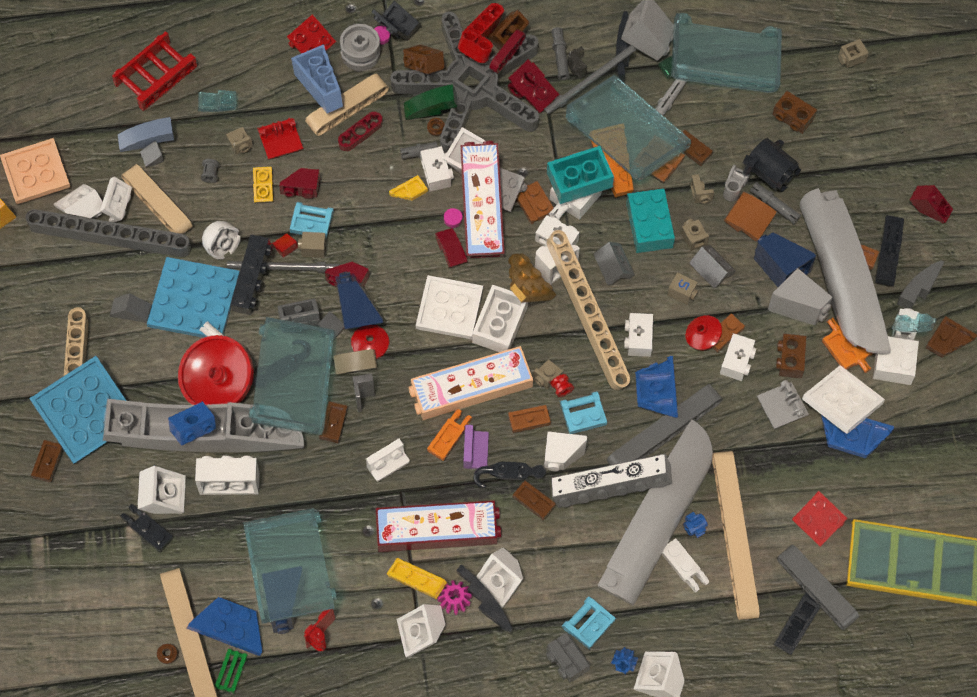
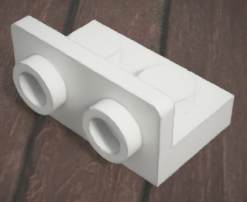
(116, 199)
(387, 460)

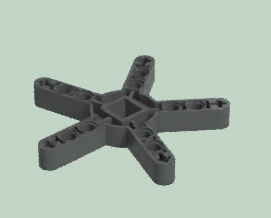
(485, 94)

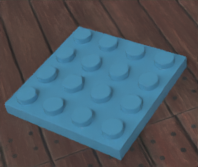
(191, 296)
(77, 407)

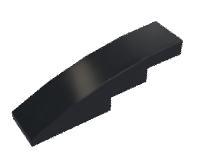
(621, 46)
(889, 250)
(489, 605)
(797, 624)

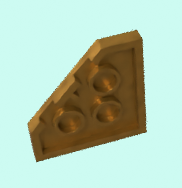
(527, 280)

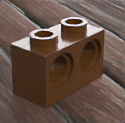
(423, 59)
(797, 108)
(794, 356)

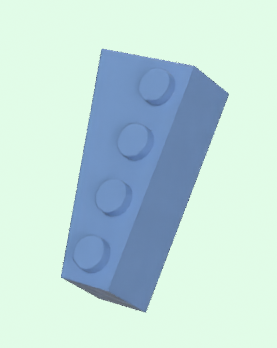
(317, 77)

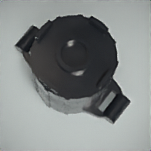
(771, 164)

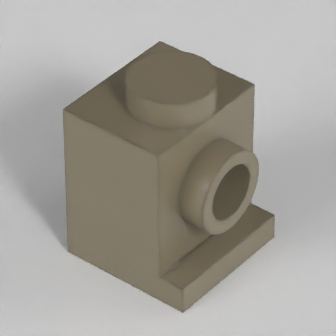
(853, 54)
(694, 239)

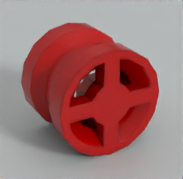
(562, 385)

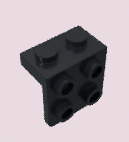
(397, 21)

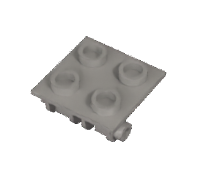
(510, 185)
(782, 404)

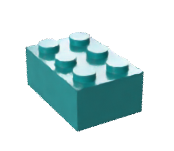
(580, 174)
(650, 220)

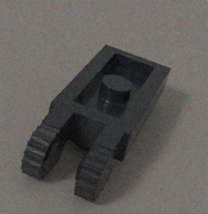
(148, 529)

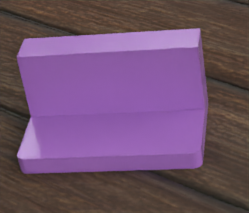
(475, 448)

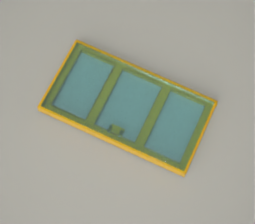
(913, 562)

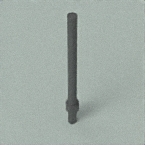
(562, 100)
(320, 266)

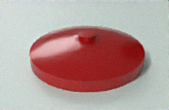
(215, 371)

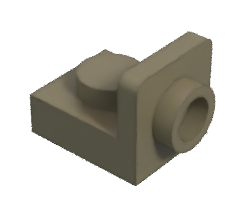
(239, 141)
(698, 190)
(546, 374)

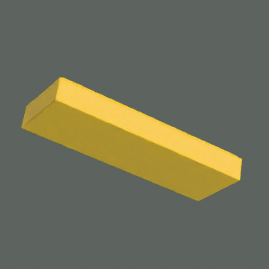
(416, 578)

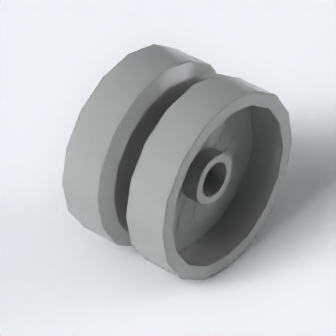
(360, 47)

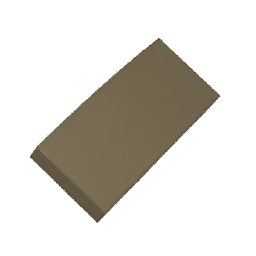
(355, 361)

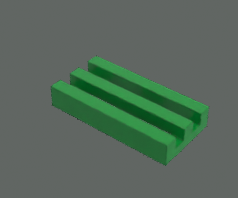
(236, 654)

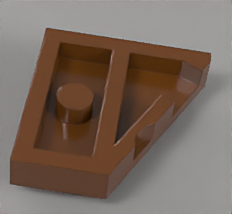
(949, 338)

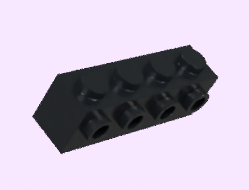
(250, 274)

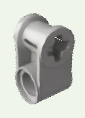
(736, 181)

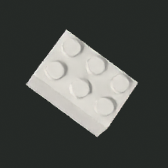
(499, 320)
(227, 475)

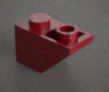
(301, 183)
(931, 203)
(360, 272)

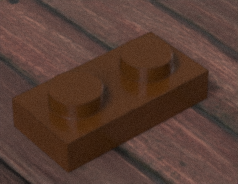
(697, 151)
(333, 422)
(47, 461)
(534, 500)

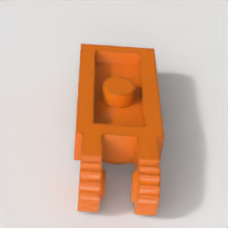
(448, 436)

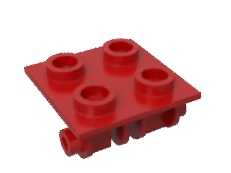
(310, 35)
(280, 138)
(819, 518)
(314, 633)

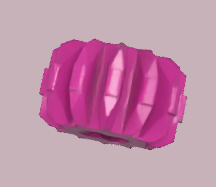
(457, 603)

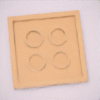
(35, 171)

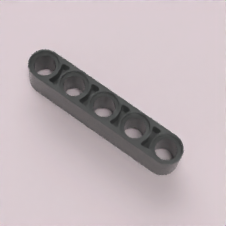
(818, 587)

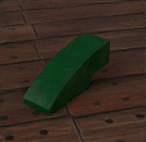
(431, 102)

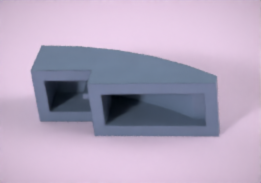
(146, 133)

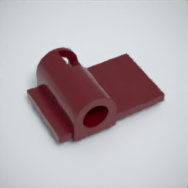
(531, 83)

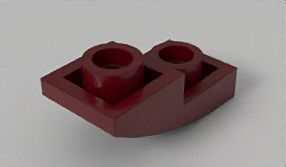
(451, 247)

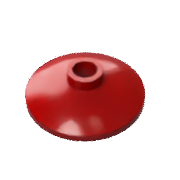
(708, 337)
(379, 343)

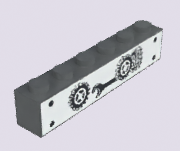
(611, 480)

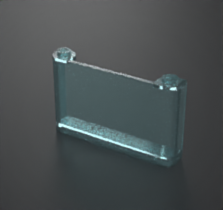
(726, 56)
(627, 128)
(292, 376)
(288, 565)

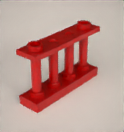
(166, 82)

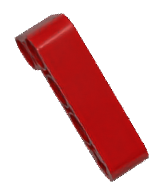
(473, 38)

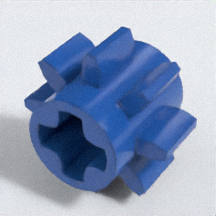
(695, 524)
(624, 660)

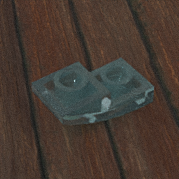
(217, 102)
(921, 323)

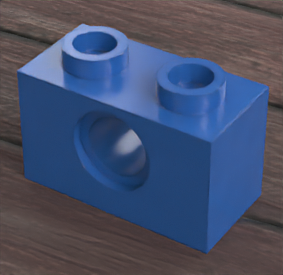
(192, 423)

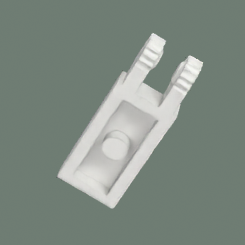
(684, 564)

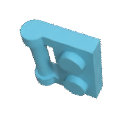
(305, 223)
(586, 418)
(593, 627)

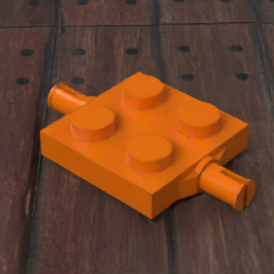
(843, 351)

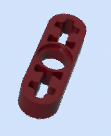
(507, 51)
(363, 123)

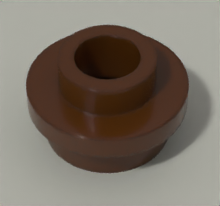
(435, 122)
(167, 659)

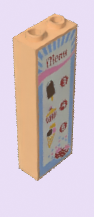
(470, 383)

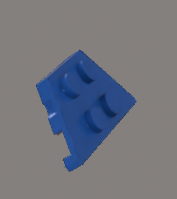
(657, 388)
(860, 440)
(230, 625)

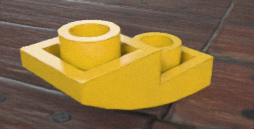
(263, 184)

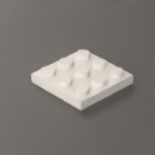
(449, 307)
(843, 399)

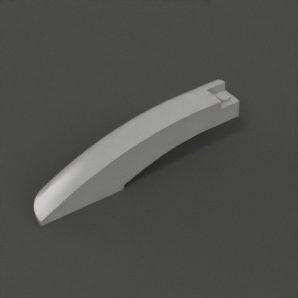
(845, 270)
(148, 427)
(658, 517)

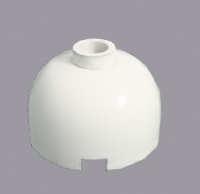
(220, 239)

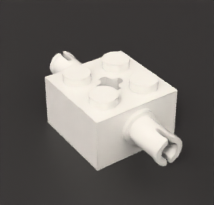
(575, 207)

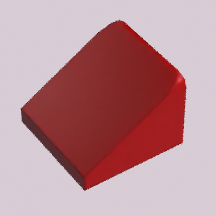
(285, 245)

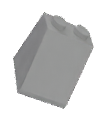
(649, 29)
(801, 299)

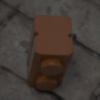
(512, 22)

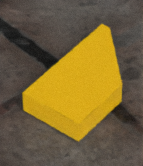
(410, 189)

